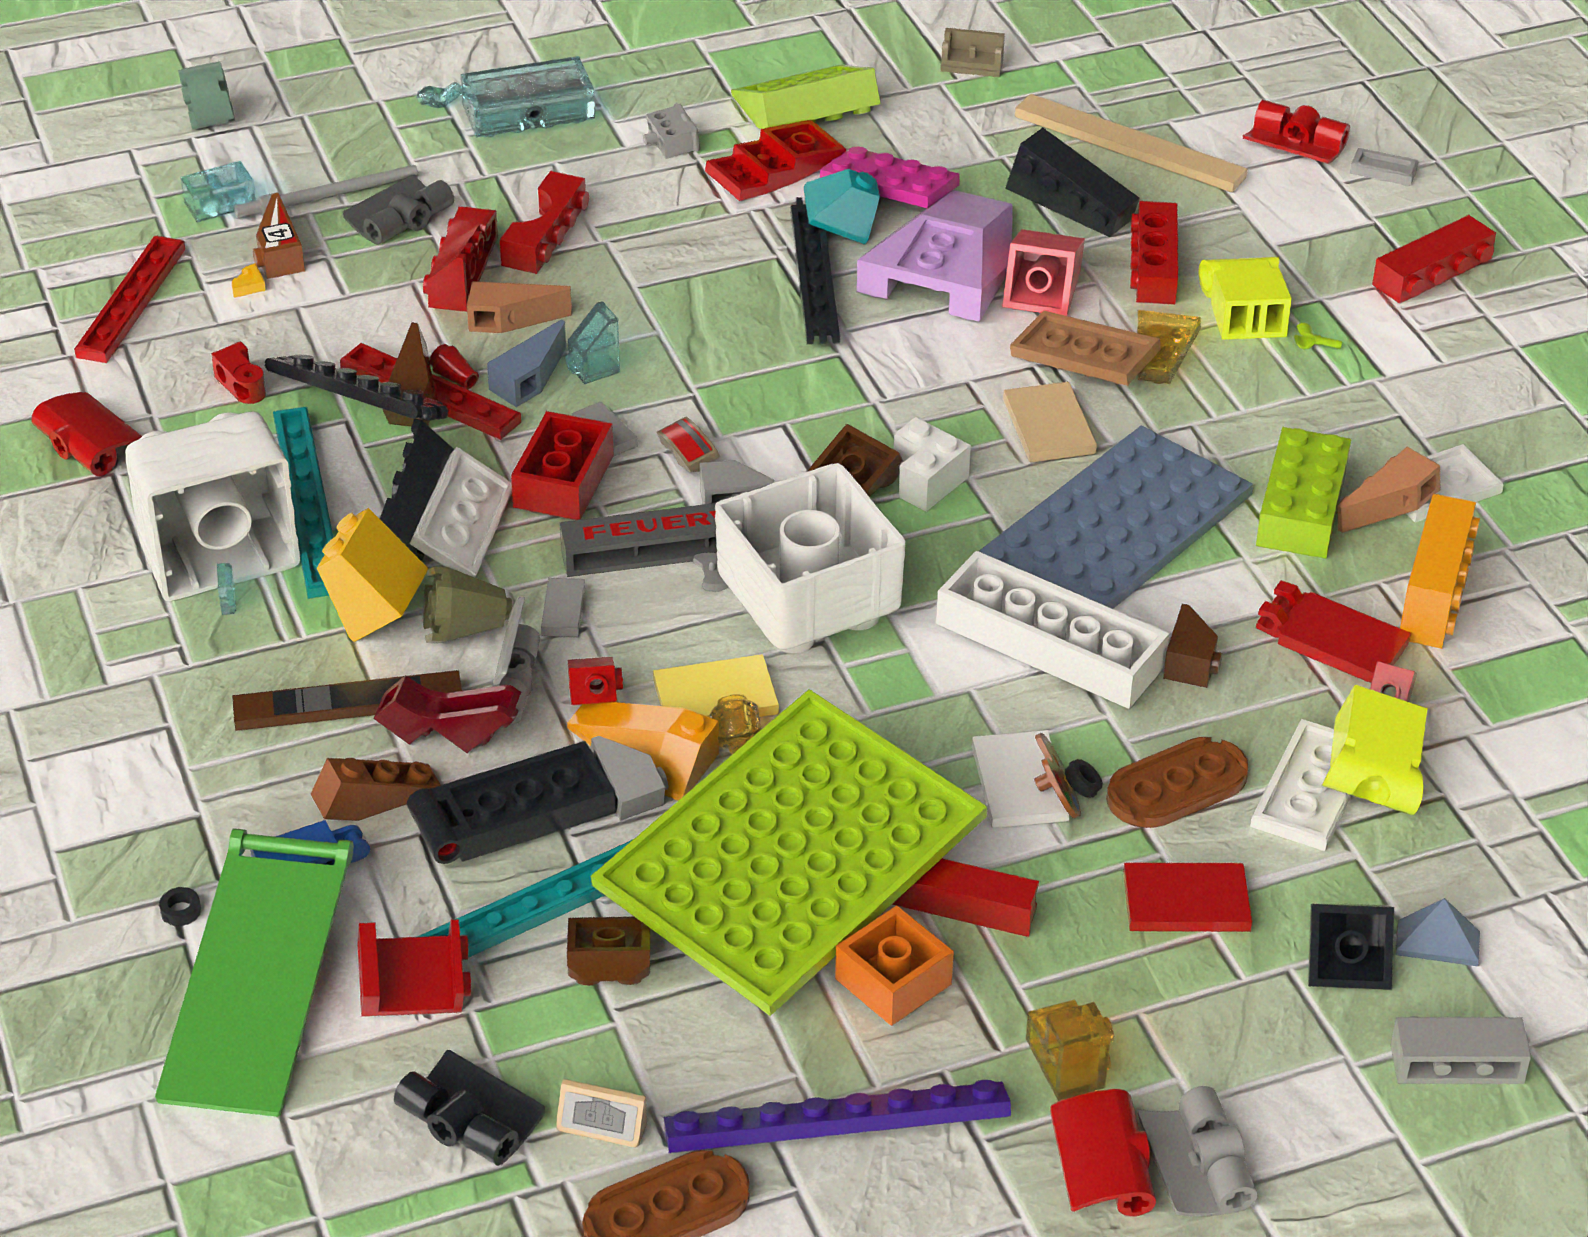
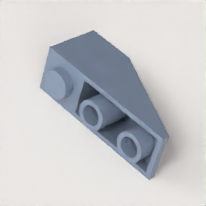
(528, 366)

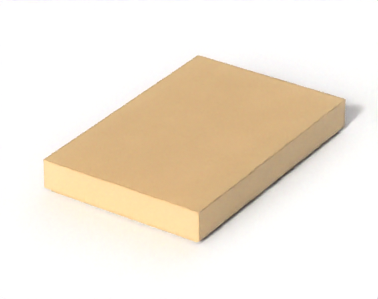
(1049, 422)

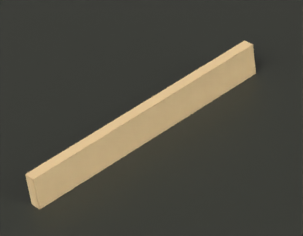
(1131, 143)

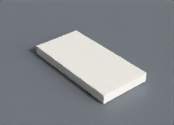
(462, 514)
(1294, 800)

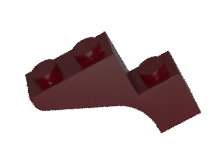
(460, 716)

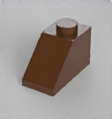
(1192, 650)

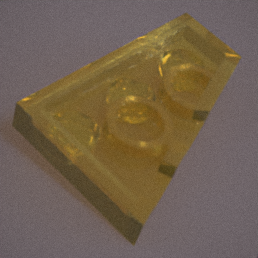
(1176, 337)

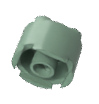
(206, 95)

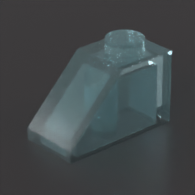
(595, 346)

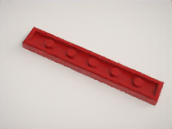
(129, 299)
(461, 403)

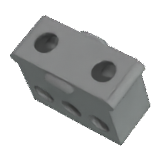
(672, 131)

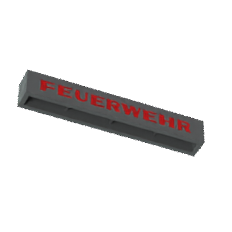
(637, 539)

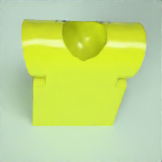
(1247, 296)
(1378, 750)

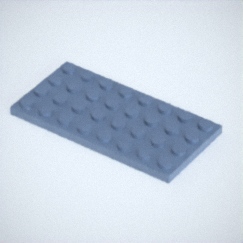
(1121, 518)

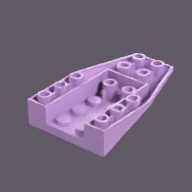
(949, 247)

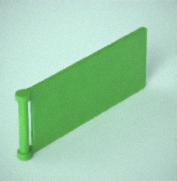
(254, 977)

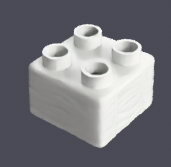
(212, 500)
(810, 557)

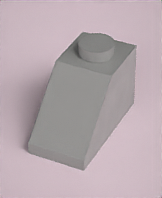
(728, 479)
(632, 775)

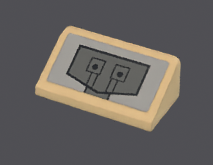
(601, 1113)

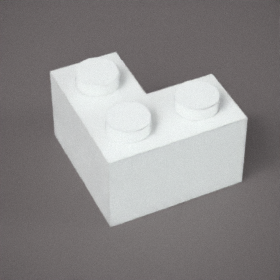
(931, 463)

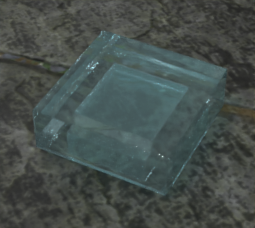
(226, 588)

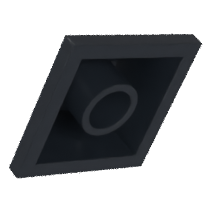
(1351, 946)

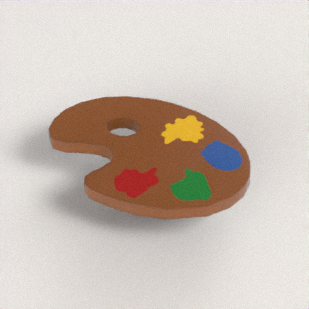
(1056, 777)

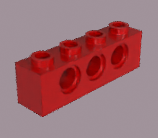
(1154, 252)

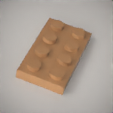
(1085, 347)

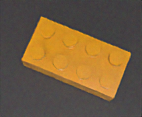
(1440, 570)

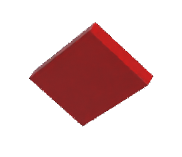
(1187, 897)

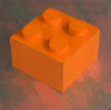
(894, 965)

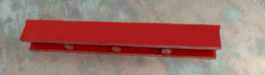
(974, 896)

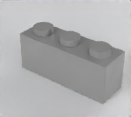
(1460, 1050)

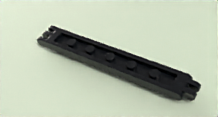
(814, 277)
(360, 388)

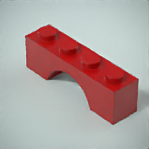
(531, 243)

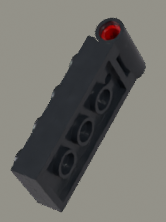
(512, 804)

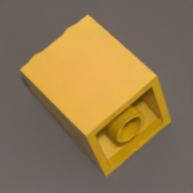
(369, 574)

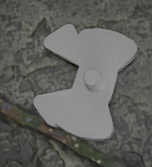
(712, 579)

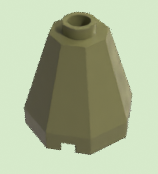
(461, 605)

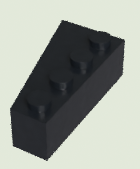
(1070, 184)

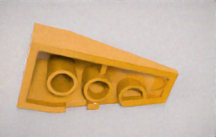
(673, 737)

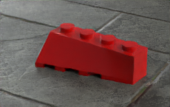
(461, 258)

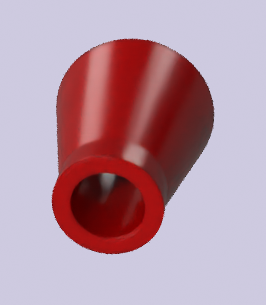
(453, 366)

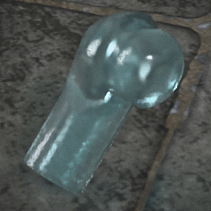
(437, 96)

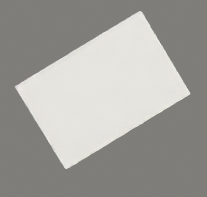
(1462, 478)
(1007, 779)

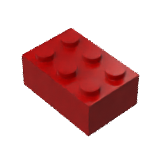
(562, 465)

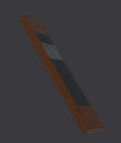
(326, 701)

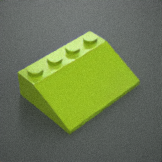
(810, 96)

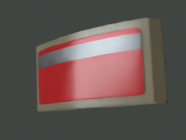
(688, 444)

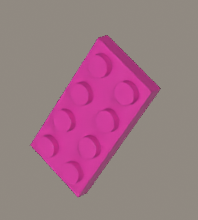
(897, 178)

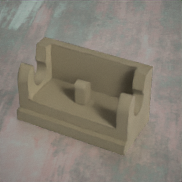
(972, 52)

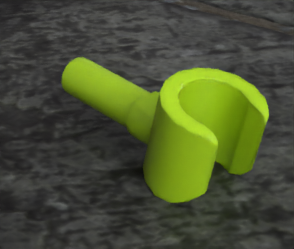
(1309, 338)

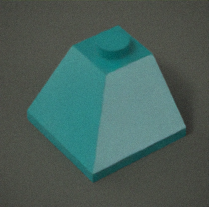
(843, 203)

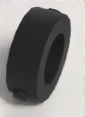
(1083, 778)
(175, 896)

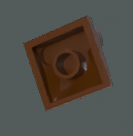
(864, 457)
(608, 950)

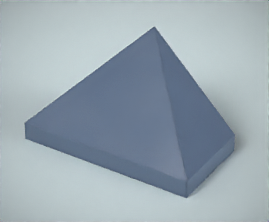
(1438, 935)

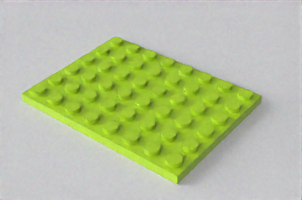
(788, 849)

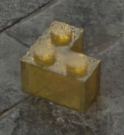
(1071, 1046)

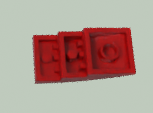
(775, 160)

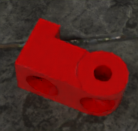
(238, 375)

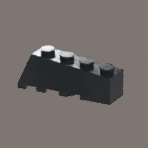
(416, 482)

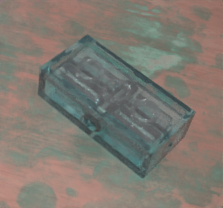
(527, 96)

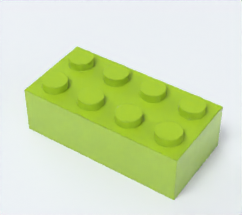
(1303, 492)

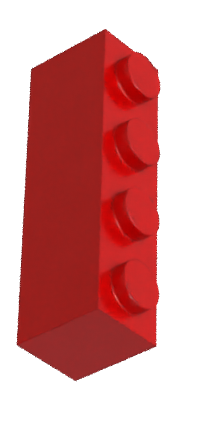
(1434, 258)

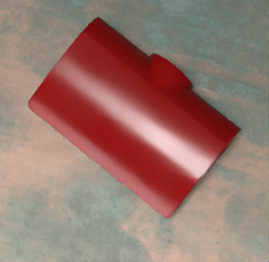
(1298, 131)
(83, 430)
(1103, 1151)

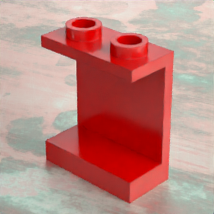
(412, 973)

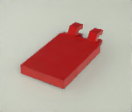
(1331, 631)

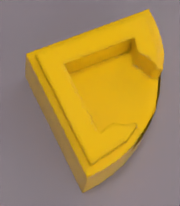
(248, 282)

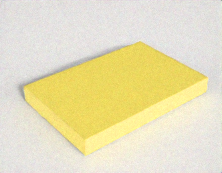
(703, 684)

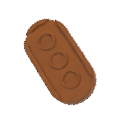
(1177, 782)
(672, 1199)

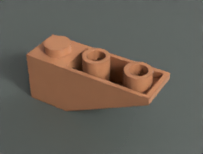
(513, 306)
(1395, 489)

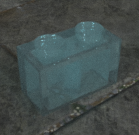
(217, 190)

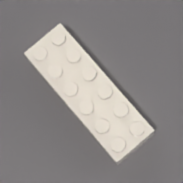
(1052, 629)

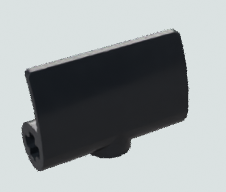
(470, 1108)

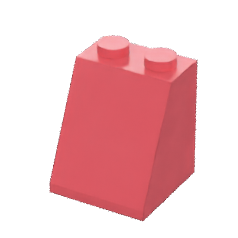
(1042, 271)

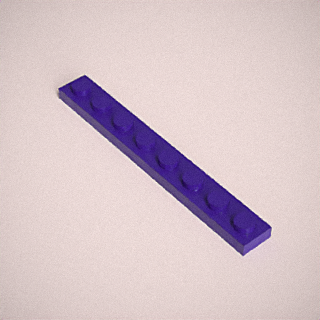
(836, 1116)

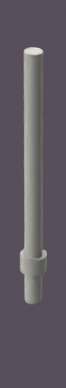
(328, 190)

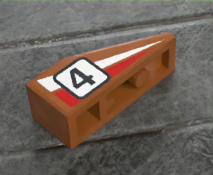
(278, 244)

